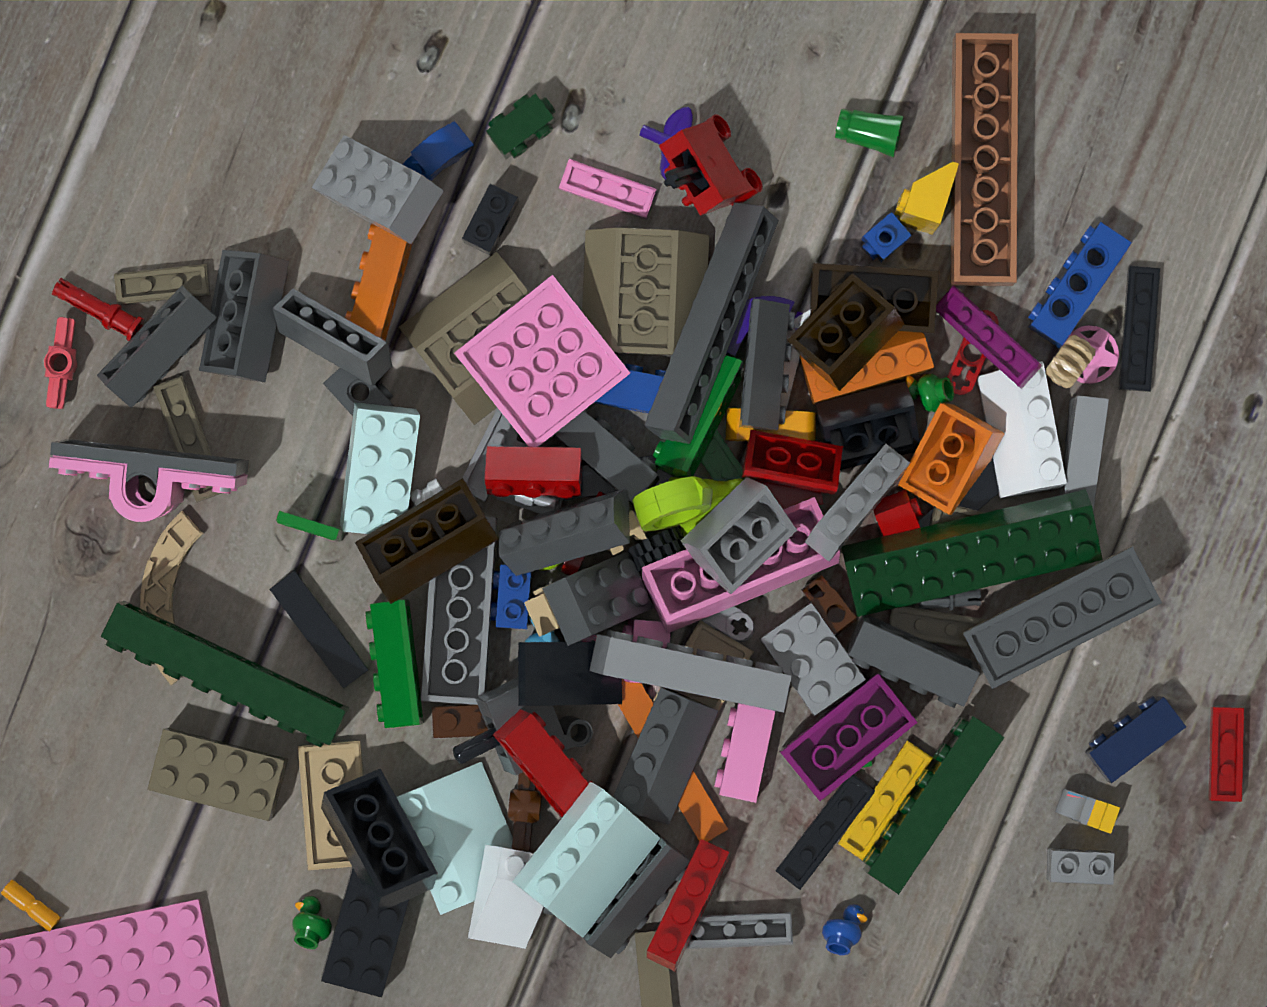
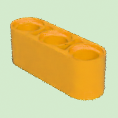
(796, 424)

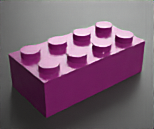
(848, 736)

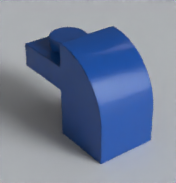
(439, 151)

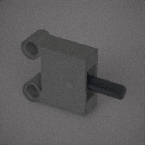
(498, 707)

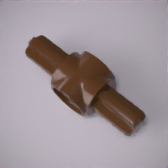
(524, 811)

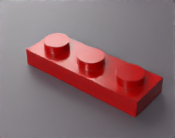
(1226, 754)

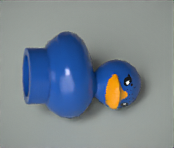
(844, 933)

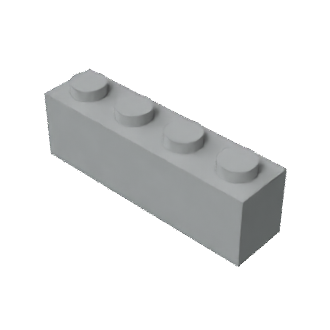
(857, 502)

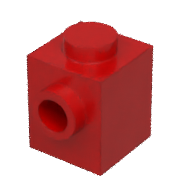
(897, 513)

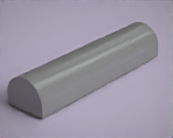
(742, 931)

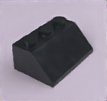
(868, 422)

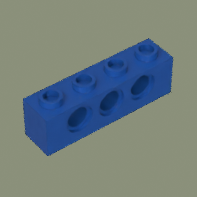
(1112, 248)

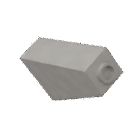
(1084, 444)

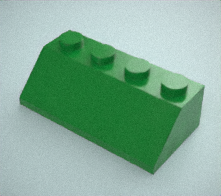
(684, 459)
(396, 664)

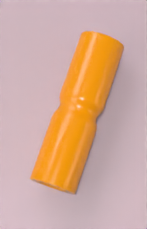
(26, 902)

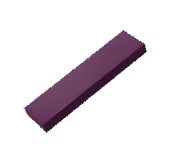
(987, 337)

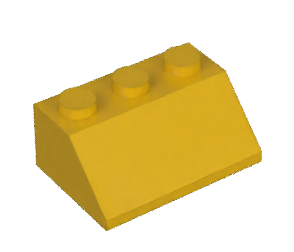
(926, 200)

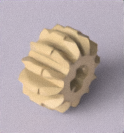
(1070, 361)

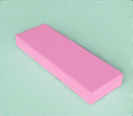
(607, 189)

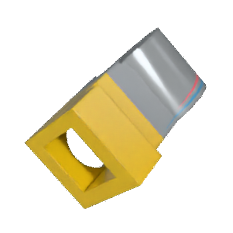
(1088, 810)

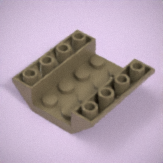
(642, 285)
(455, 320)

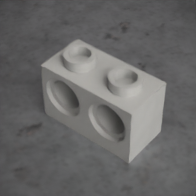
(1080, 866)

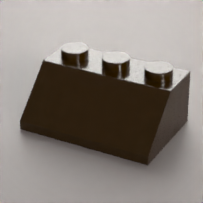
(846, 331)

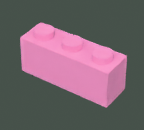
(745, 752)

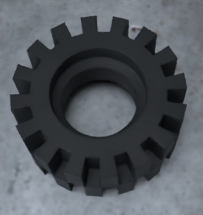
(657, 547)

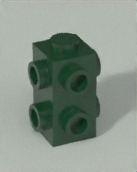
(515, 130)

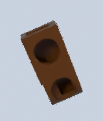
(829, 605)

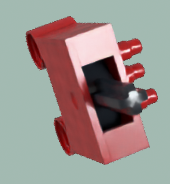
(706, 168)

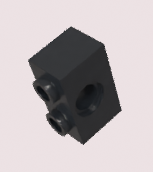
(490, 219)

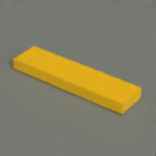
(883, 804)

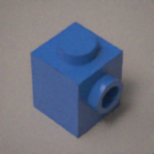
(885, 238)

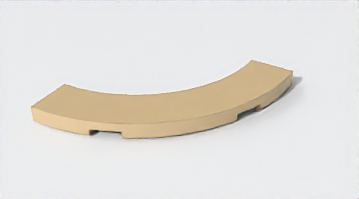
(163, 568)

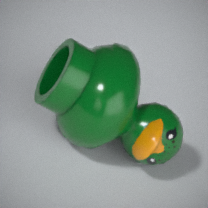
(931, 390)
(309, 926)

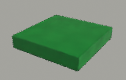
(310, 526)

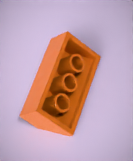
(380, 282)
(900, 357)

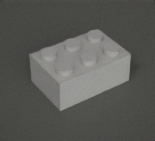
(813, 658)

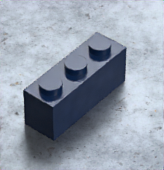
(1134, 738)

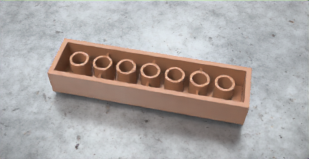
(987, 159)

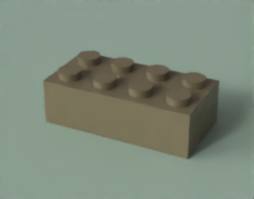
(217, 774)

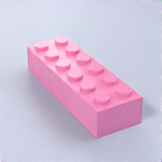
(689, 594)

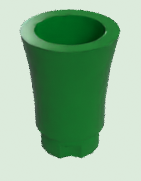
(870, 130)

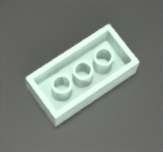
(378, 466)

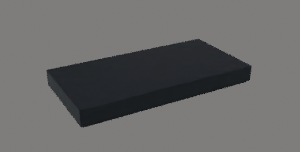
(561, 676)

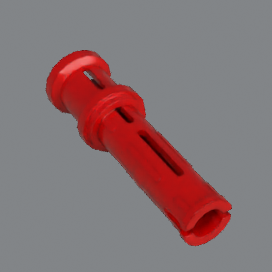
(110, 315)

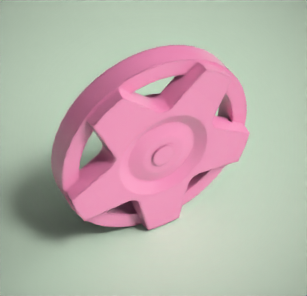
(1102, 357)

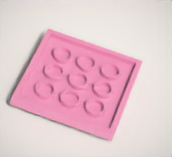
(542, 362)

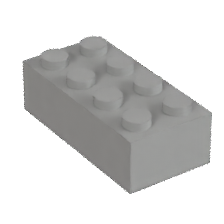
(377, 189)

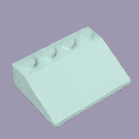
(454, 824)
(586, 859)

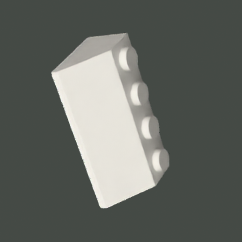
(1030, 449)

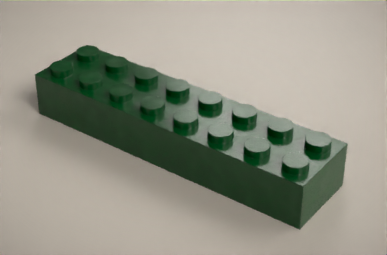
(972, 553)
(224, 672)

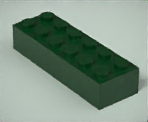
(932, 803)

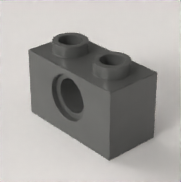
(342, 385)

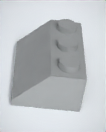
(739, 534)

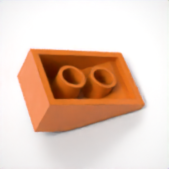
(950, 457)

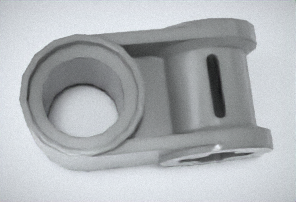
(724, 622)

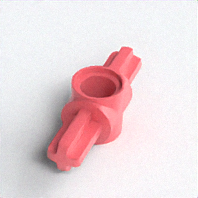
(62, 346)

